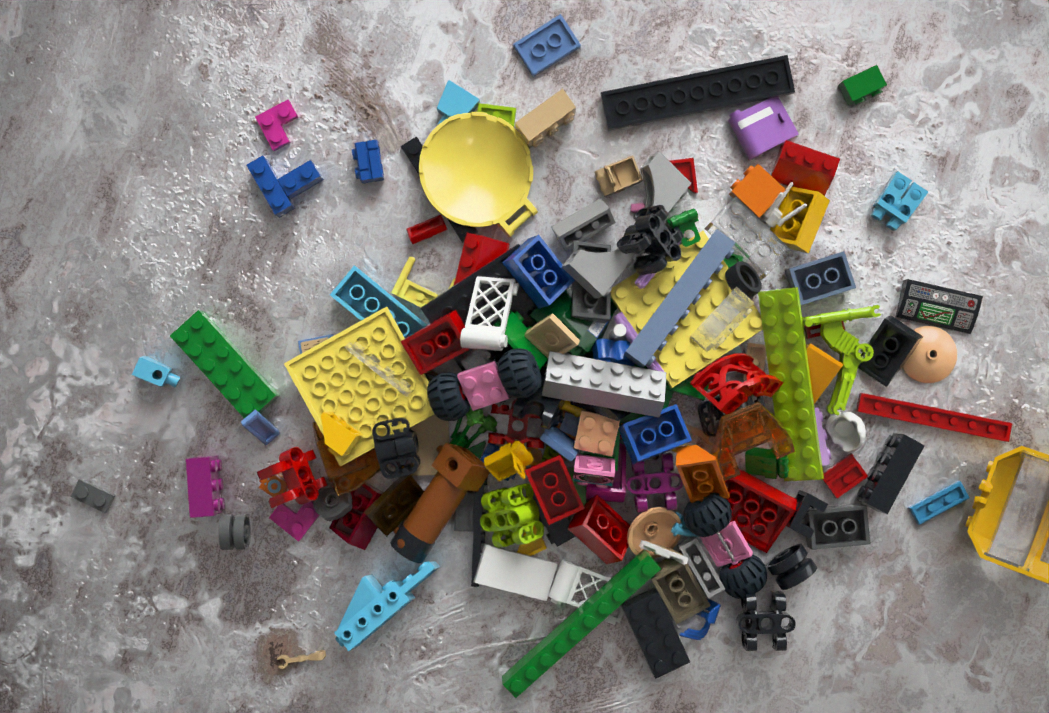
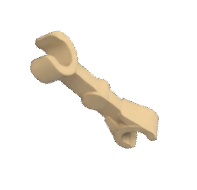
(695, 431)
(315, 656)

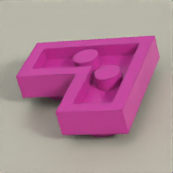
(272, 122)
(295, 523)

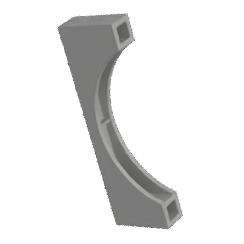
(600, 270)

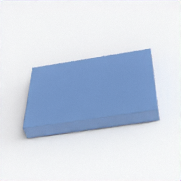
(546, 45)

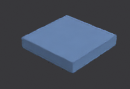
(560, 442)

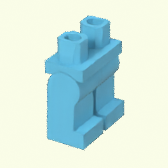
(895, 206)

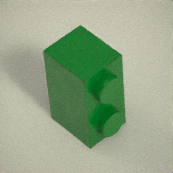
(862, 85)

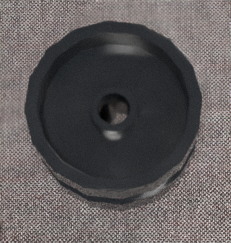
(791, 566)

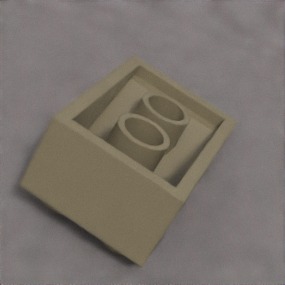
(679, 590)

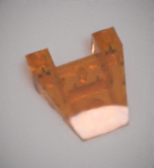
(747, 430)

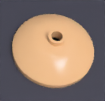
(928, 369)
(653, 527)

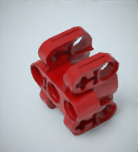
(500, 438)
(296, 475)

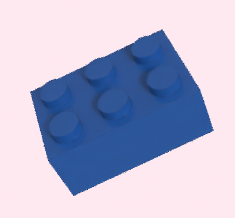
(538, 271)
(654, 435)

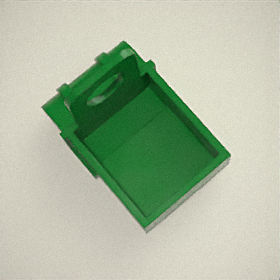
(685, 221)
(763, 462)

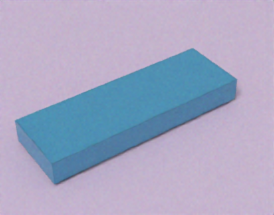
(938, 502)

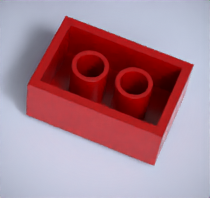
(554, 489)

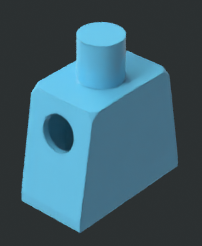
(456, 101)
(147, 368)

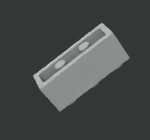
(583, 224)
(701, 567)

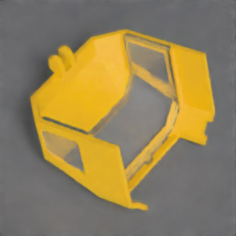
(1013, 513)

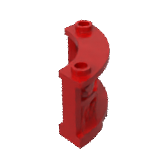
(756, 382)

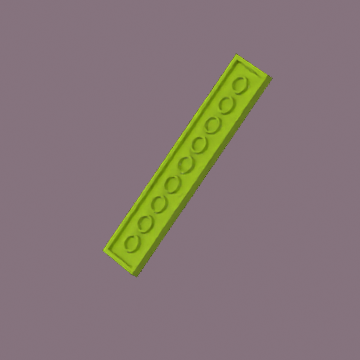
(789, 363)

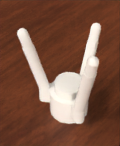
(773, 215)

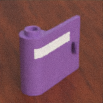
(762, 127)

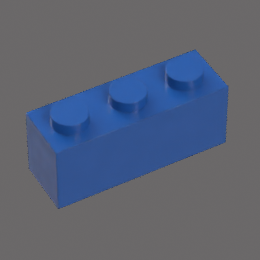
(270, 186)

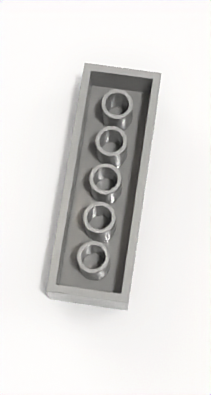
(604, 384)

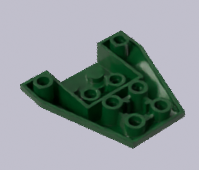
(562, 309)

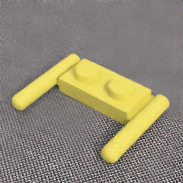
(410, 291)

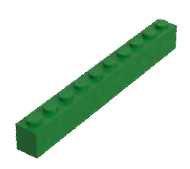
(580, 623)

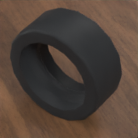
(744, 278)

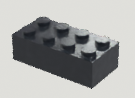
(890, 472)
(655, 633)

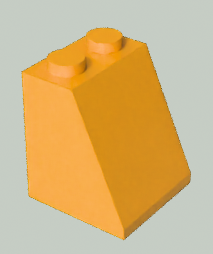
(822, 369)

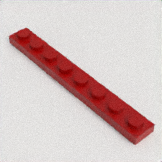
(934, 417)

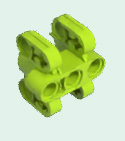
(511, 516)

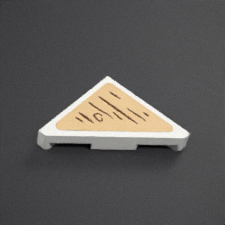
(664, 551)

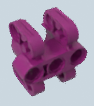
(665, 485)

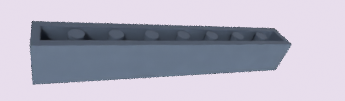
(679, 298)

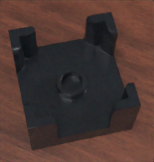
(804, 500)

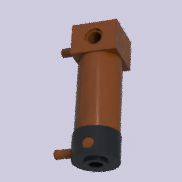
(456, 474)

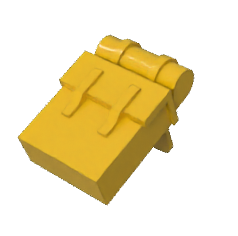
(509, 461)

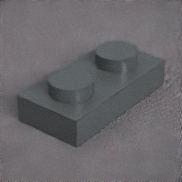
(92, 495)

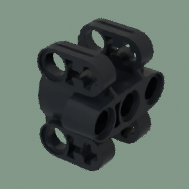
(654, 237)
(715, 414)
(396, 448)
(751, 629)

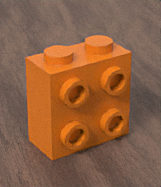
(756, 190)

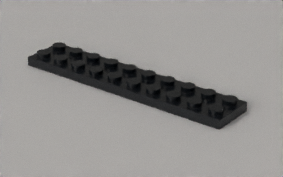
(697, 92)

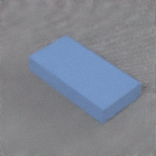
(260, 427)

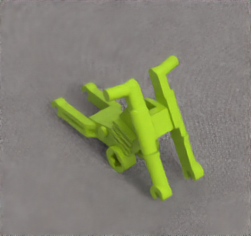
(847, 348)

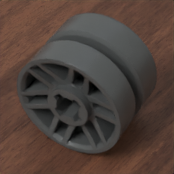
(234, 532)

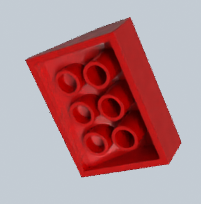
(759, 509)

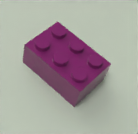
(204, 486)

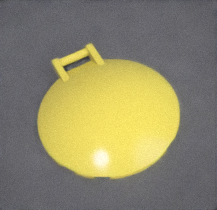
(477, 171)

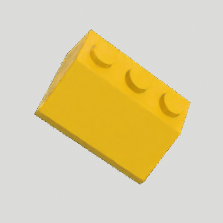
(802, 228)
(339, 434)

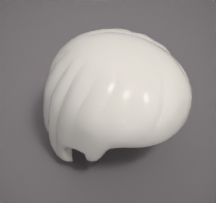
(846, 430)

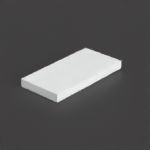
(515, 572)

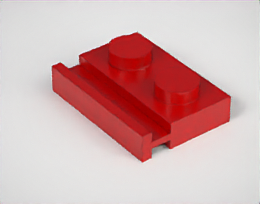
(844, 475)

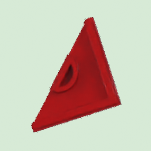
(687, 168)

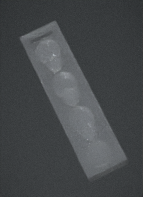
(373, 363)

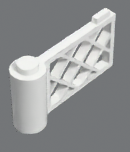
(488, 336)
(566, 583)

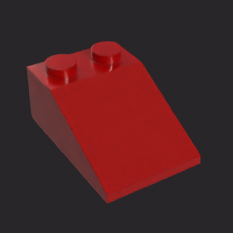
(435, 343)

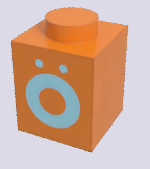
(274, 485)

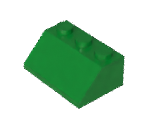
(515, 332)

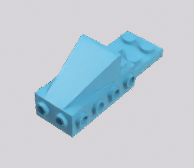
(376, 605)

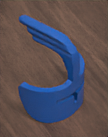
(710, 618)

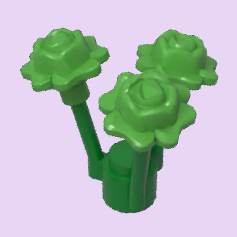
(488, 423)

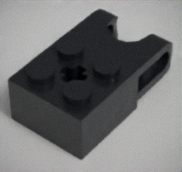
(544, 407)

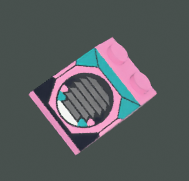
(594, 470)

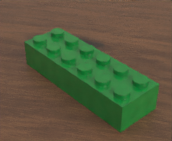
(224, 364)

